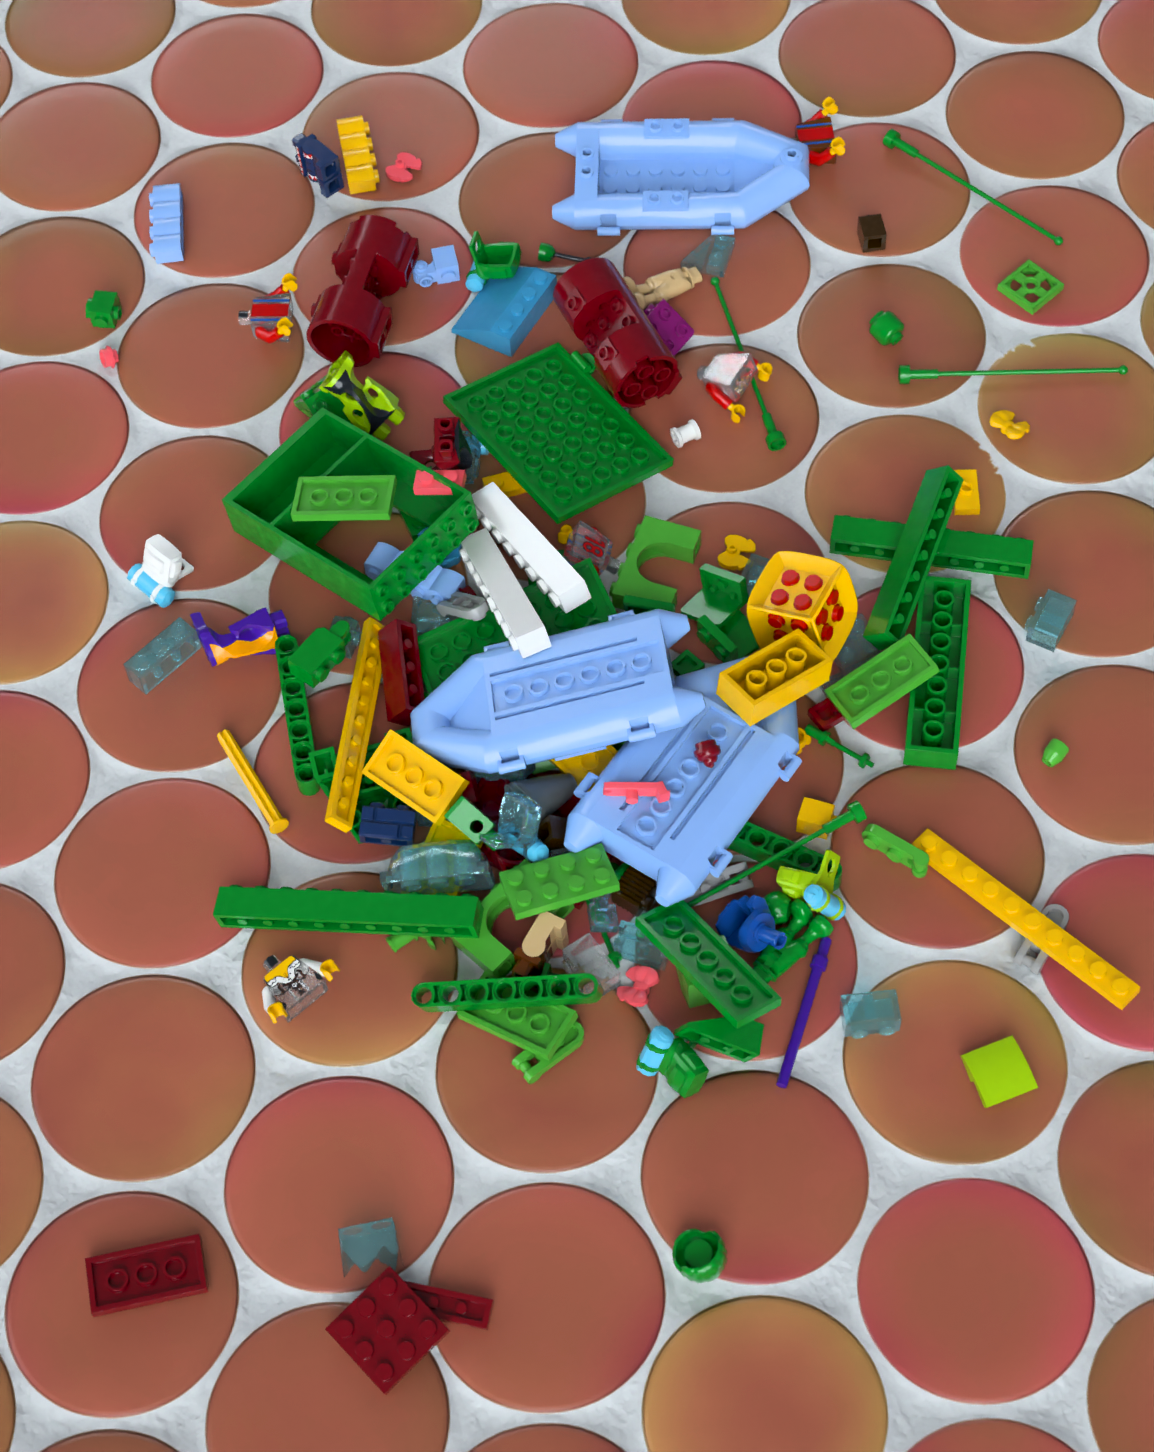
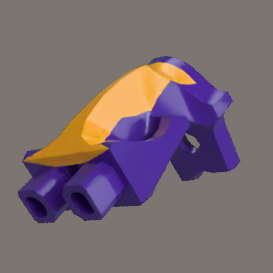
(249, 636)

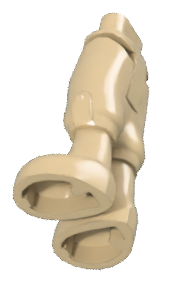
(664, 285)

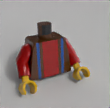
(819, 135)

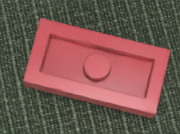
(427, 485)

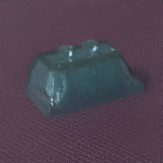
(438, 868)

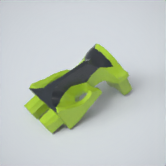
(375, 409)

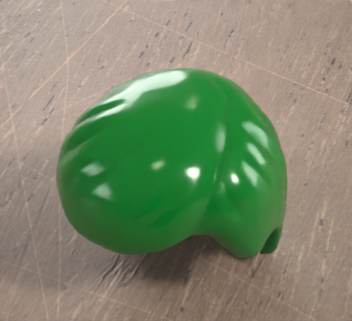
(699, 1255)

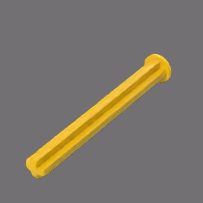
(252, 782)

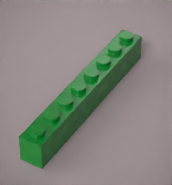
(956, 549)
(913, 557)

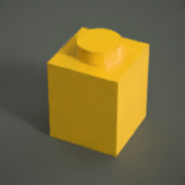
(813, 816)

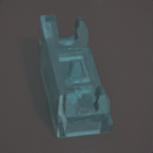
(638, 948)

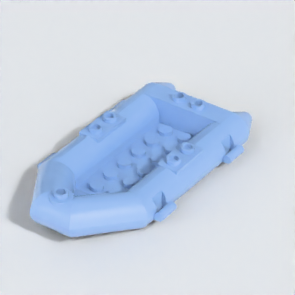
(678, 174)
(562, 702)
(706, 806)

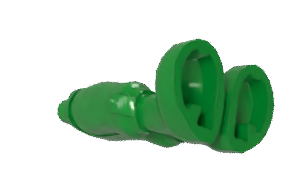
(775, 962)

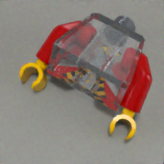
(729, 377)

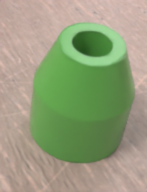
(1054, 752)

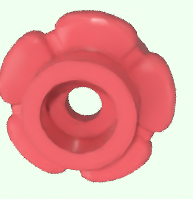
(108, 357)

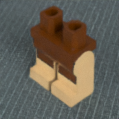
(540, 944)

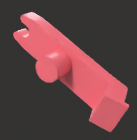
(635, 789)

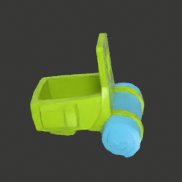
(814, 888)

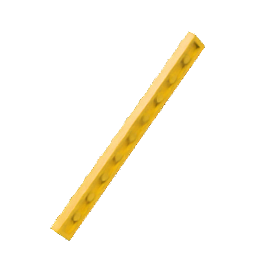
(356, 730)
(1027, 920)

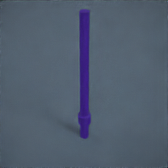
(818, 965)

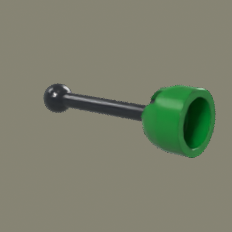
(547, 253)

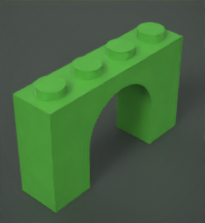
(653, 540)
(487, 950)

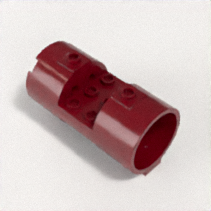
(372, 265)
(616, 332)

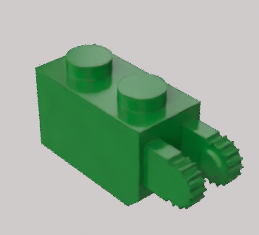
(320, 653)

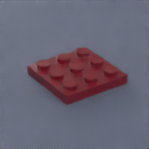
(387, 1330)

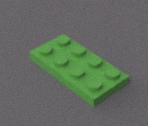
(344, 498)
(881, 681)
(559, 881)
(531, 1028)

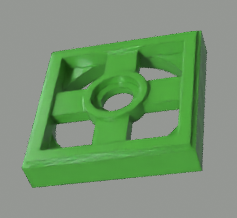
(1040, 275)

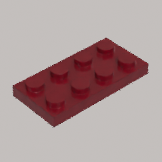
(146, 1275)

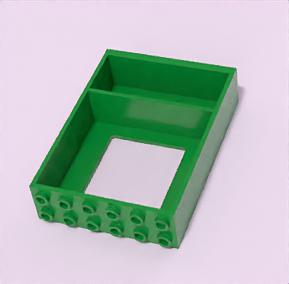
(333, 447)

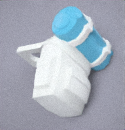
(159, 570)

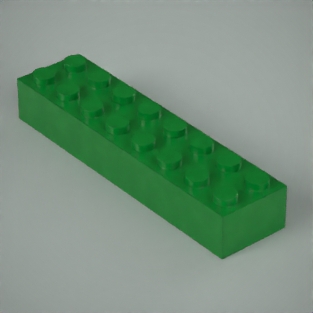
(937, 703)

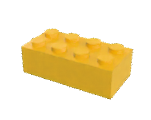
(774, 677)

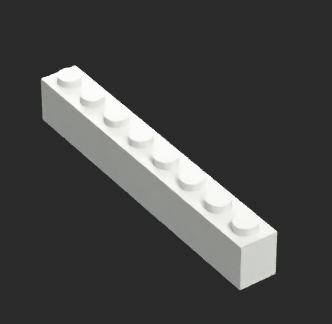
(530, 549)
(504, 594)

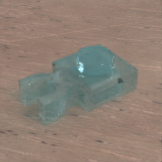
(602, 915)

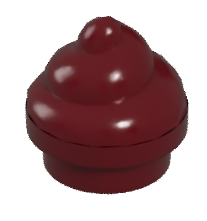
(707, 752)

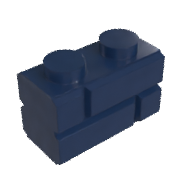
(387, 825)

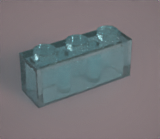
(162, 655)

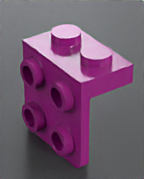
(670, 325)

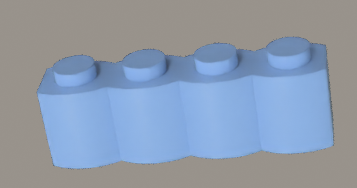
(167, 223)
(436, 587)

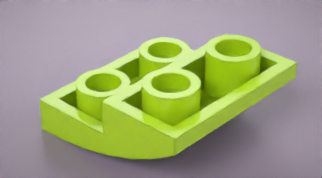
(999, 1071)

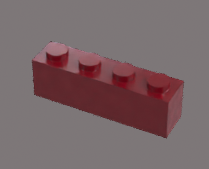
(400, 670)

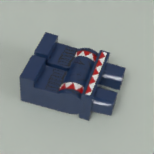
(318, 163)

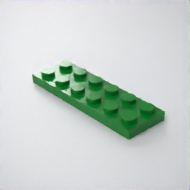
(708, 963)

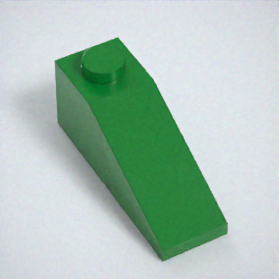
(724, 1038)

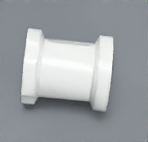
(685, 433)

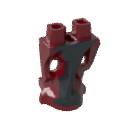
(449, 447)

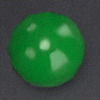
(779, 906)

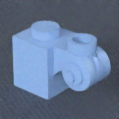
(441, 270)

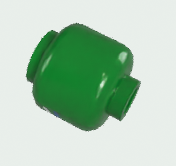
(886, 328)

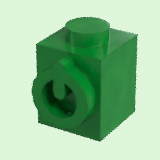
(104, 309)

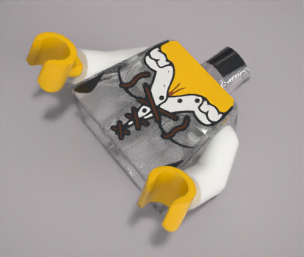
(294, 985)

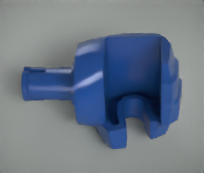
(749, 925)

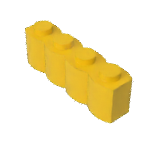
(357, 154)

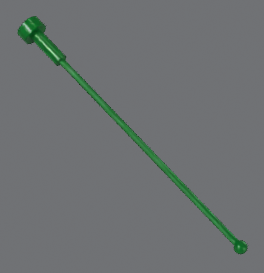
(892, 140)
(906, 374)
(775, 439)
(855, 812)

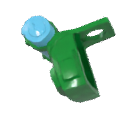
(491, 262)
(674, 1060)

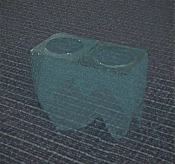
(368, 1242)

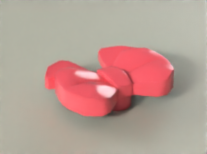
(399, 171)
(644, 979)

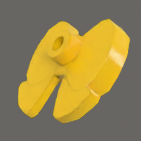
(1003, 420)
(731, 557)

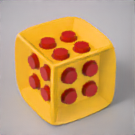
(806, 595)

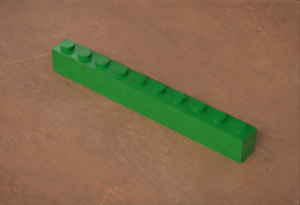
(349, 911)

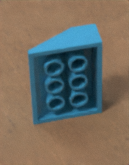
(507, 310)

